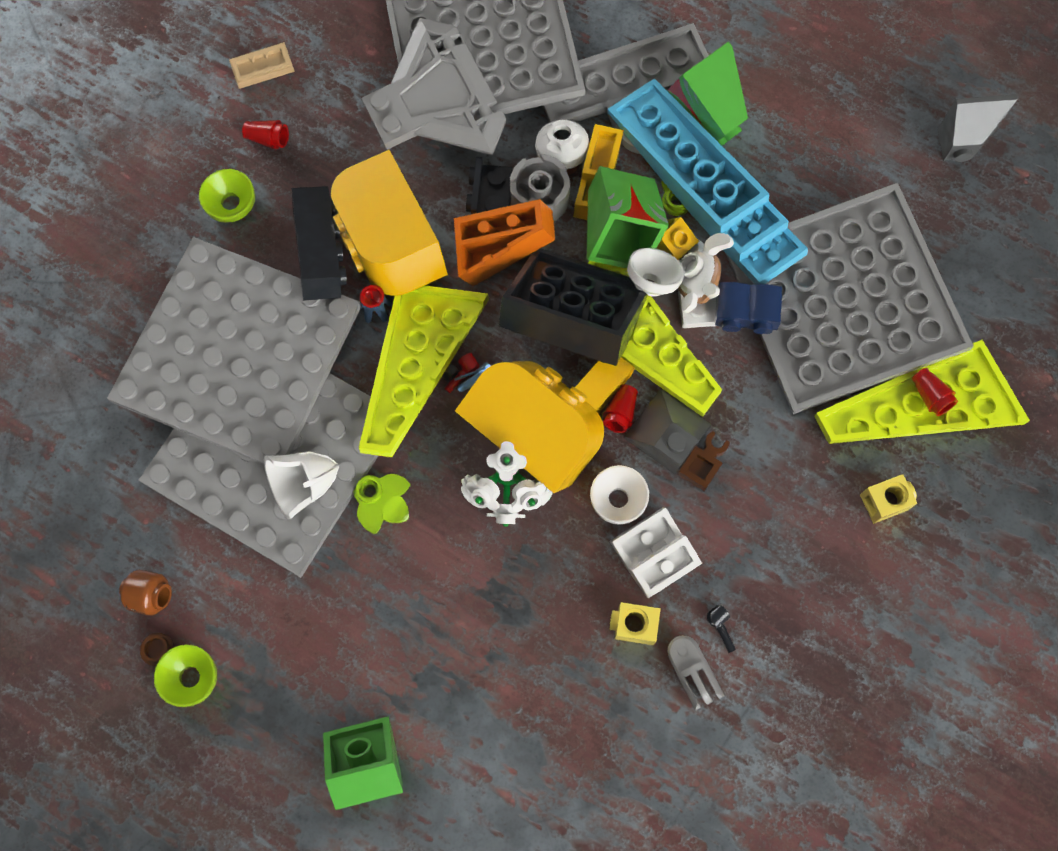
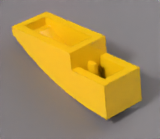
(603, 152)

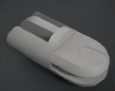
(688, 660)

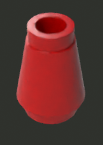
(267, 133)
(934, 392)
(620, 411)

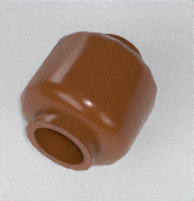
(145, 592)

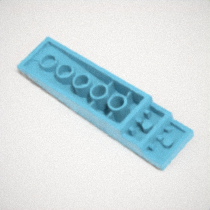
(708, 181)

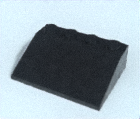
(573, 306)

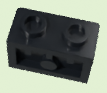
(490, 187)

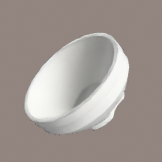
(568, 151)
(655, 266)
(625, 480)

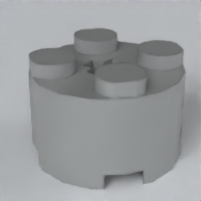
(541, 179)

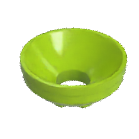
(221, 186)
(170, 670)

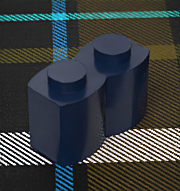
(748, 307)

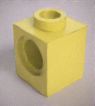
(879, 507)
(648, 616)

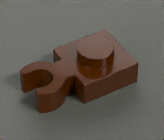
(702, 464)

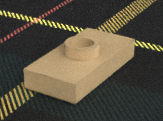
(261, 65)

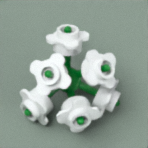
(484, 491)

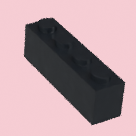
(317, 244)

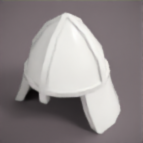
(299, 479)

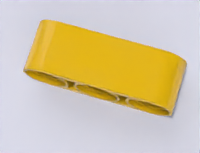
(604, 381)

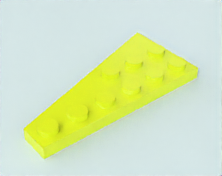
(417, 349)
(665, 358)
(899, 410)

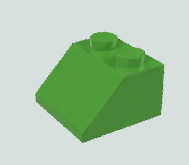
(361, 763)

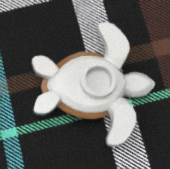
(702, 271)

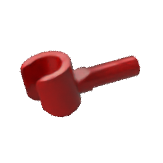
(468, 364)

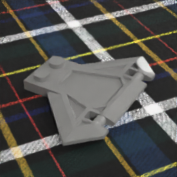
(436, 94)

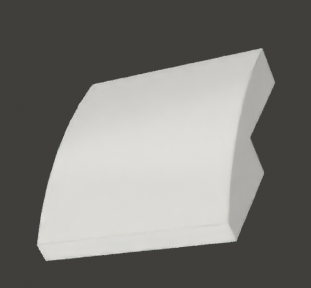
(655, 552)

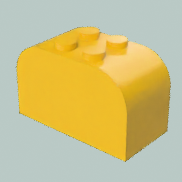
(385, 227)
(539, 416)

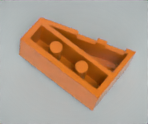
(500, 238)

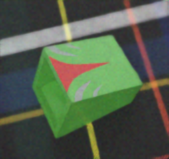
(714, 94)
(622, 216)

